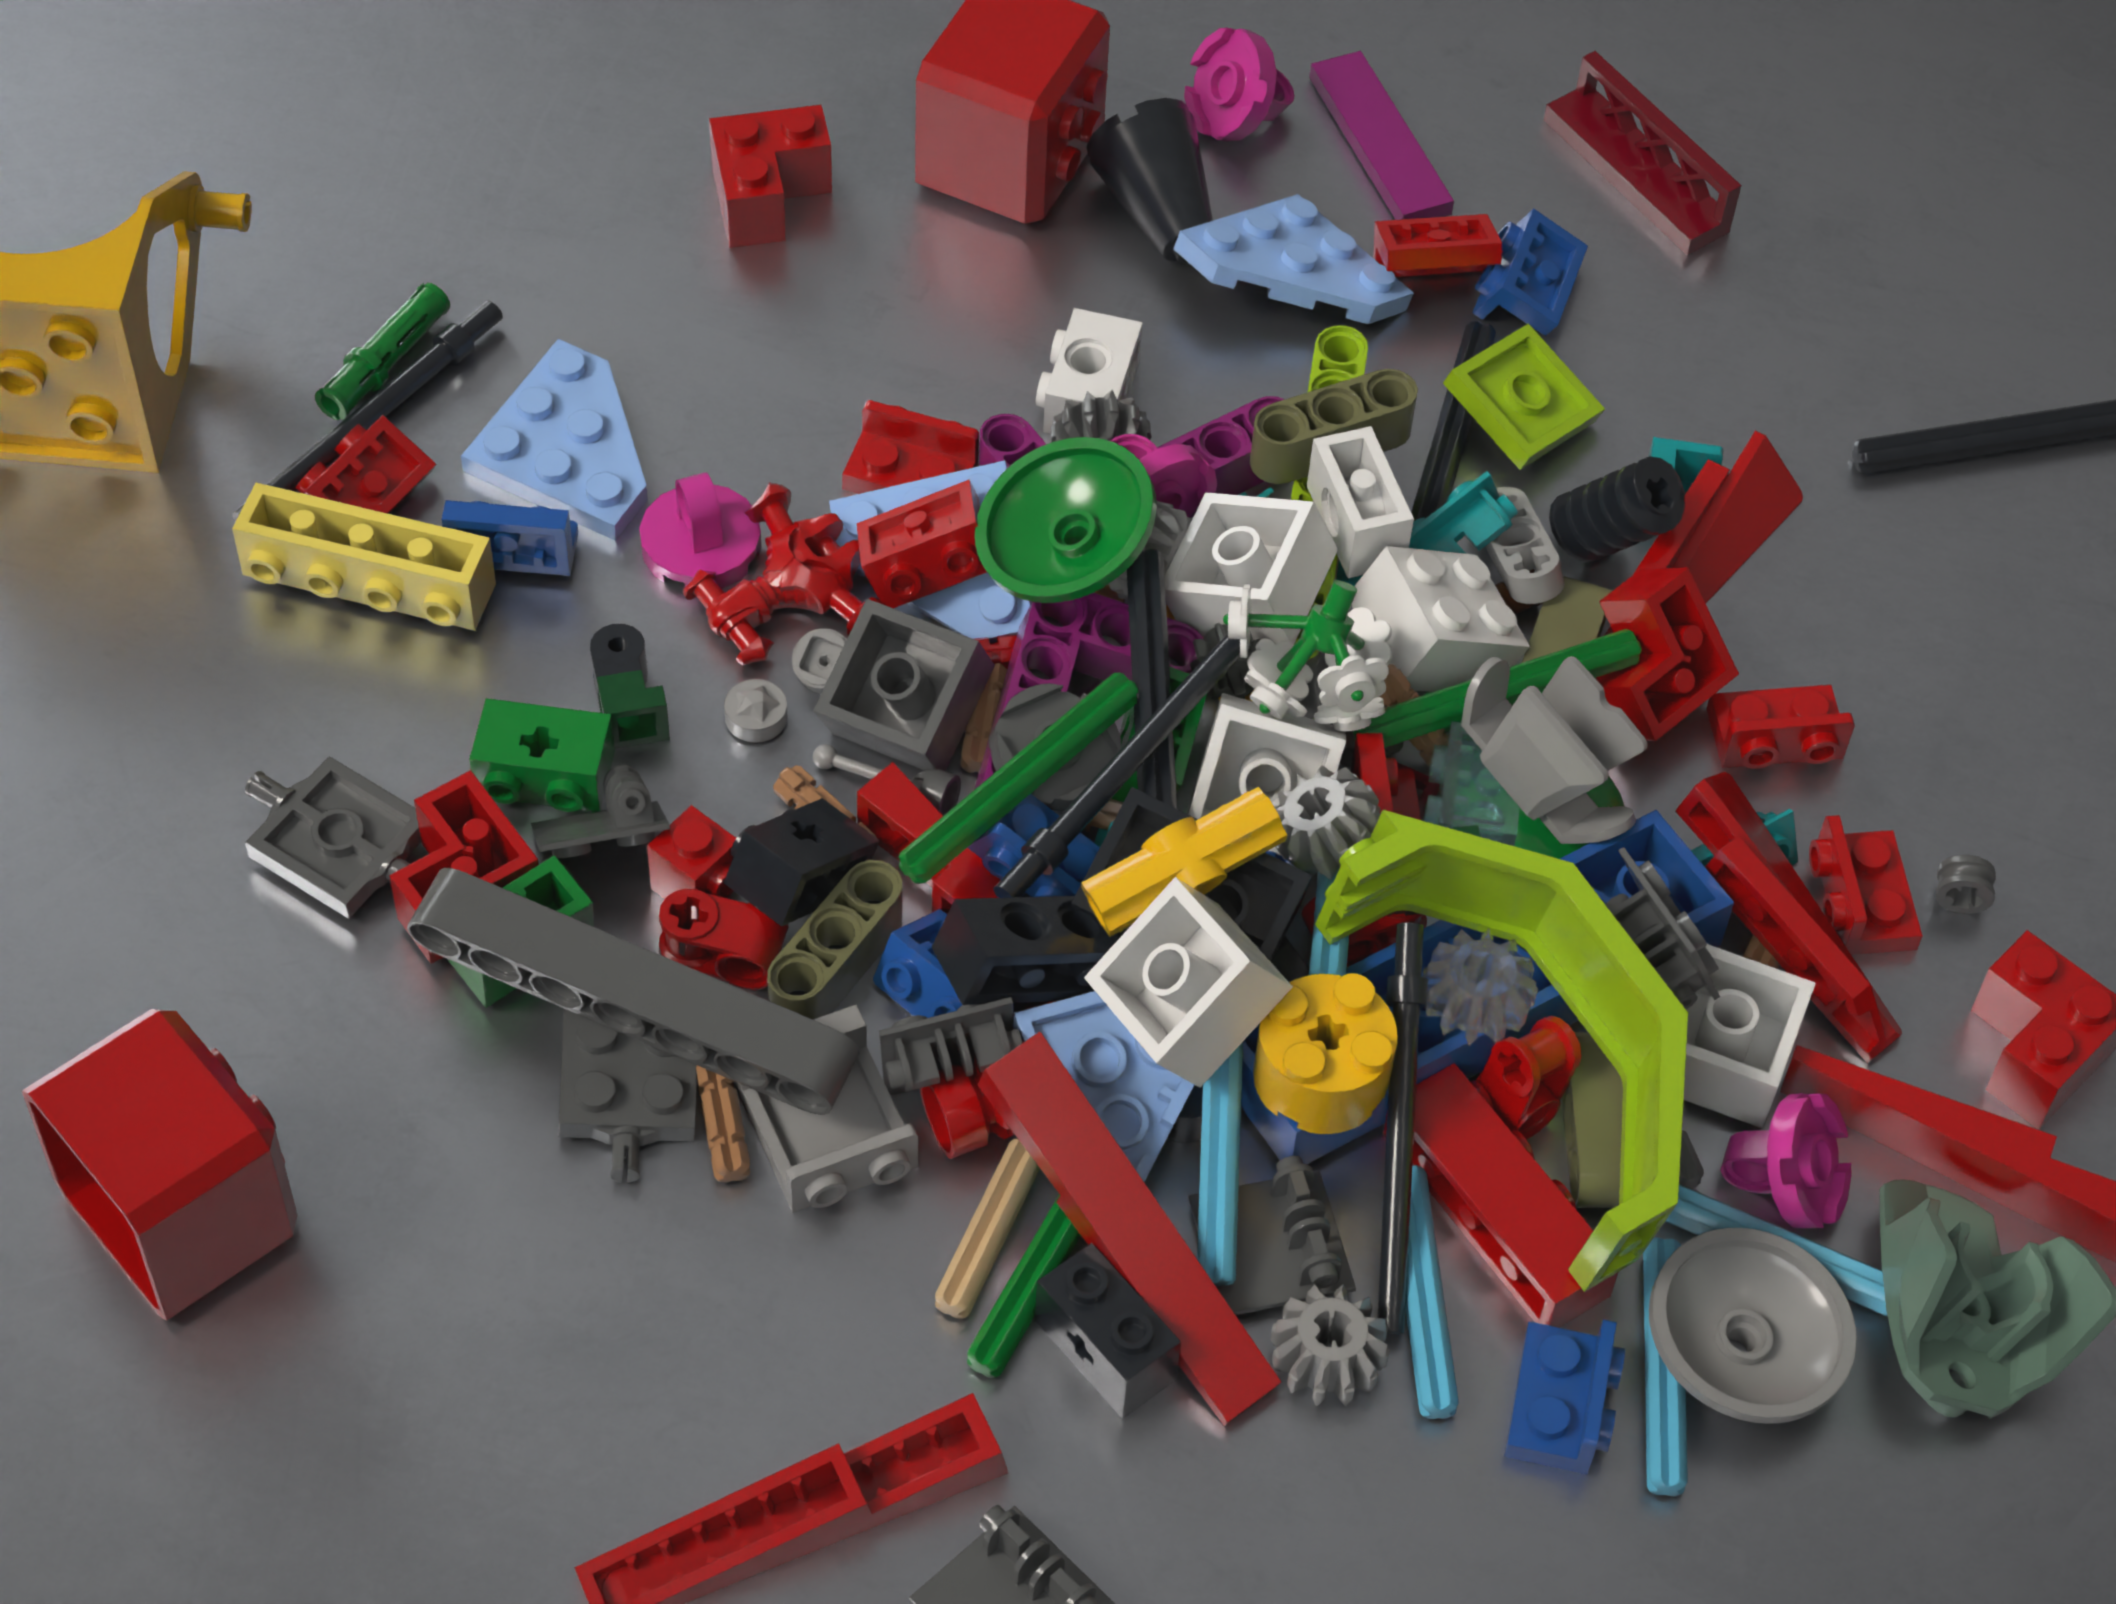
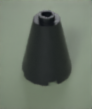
(1155, 170)

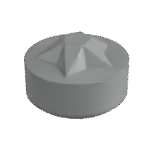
(816, 657)
(755, 710)

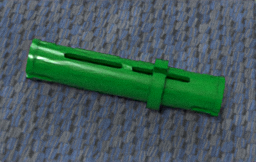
(368, 366)

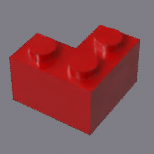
(763, 161)
(1680, 655)
(462, 832)
(2056, 1024)

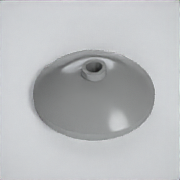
(1771, 1301)

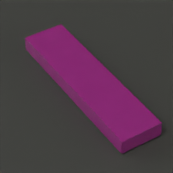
(1380, 138)

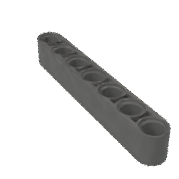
(634, 991)

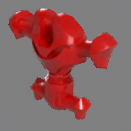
(801, 572)

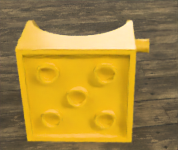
(79, 340)

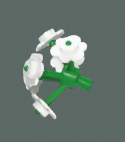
(1353, 650)

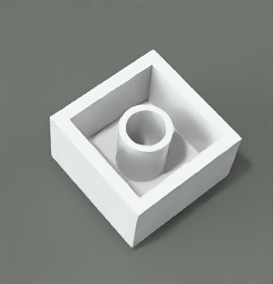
(1252, 541)
(1440, 615)
(1261, 751)
(1187, 982)
(1743, 1037)

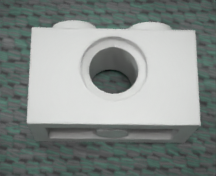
(1091, 356)
(1358, 498)

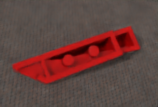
(1727, 517)
(1784, 913)

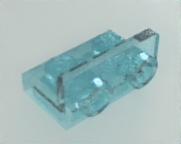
(1469, 791)

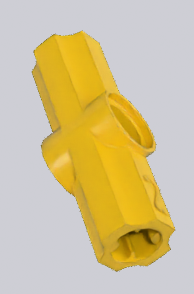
(1187, 849)

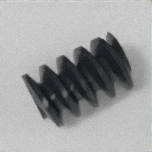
(1618, 510)

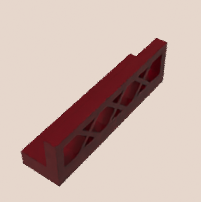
(1642, 163)

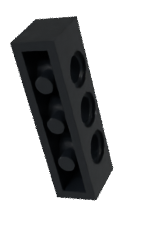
(1019, 949)

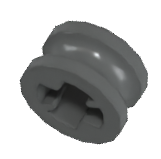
(1965, 884)

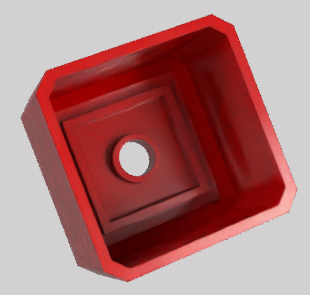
(1011, 103)
(165, 1158)

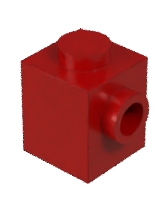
(691, 856)

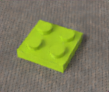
(1523, 396)

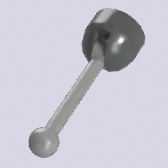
(935, 784)

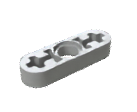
(1536, 552)

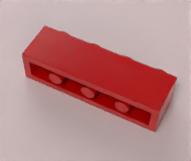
(1502, 1198)

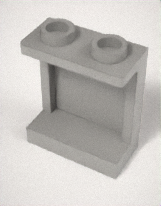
(840, 1151)

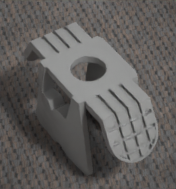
(1553, 747)

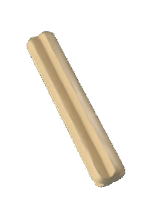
(987, 1232)

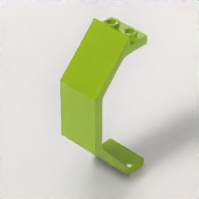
(1586, 960)

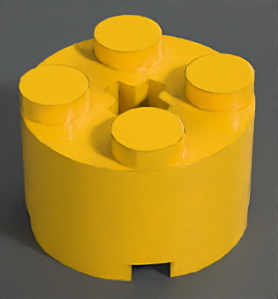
(1326, 1053)

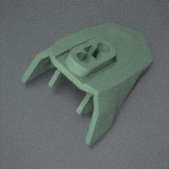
(1984, 1314)

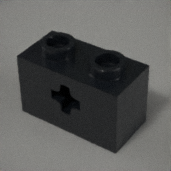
(797, 859)
(1107, 1330)

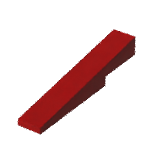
(898, 816)
(1968, 1146)
(1126, 1223)
(801, 1510)

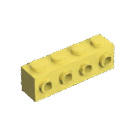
(364, 556)

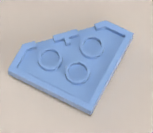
(1296, 257)
(565, 443)
(969, 608)
(1113, 1072)

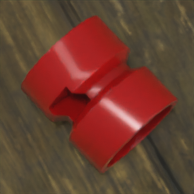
(961, 1113)

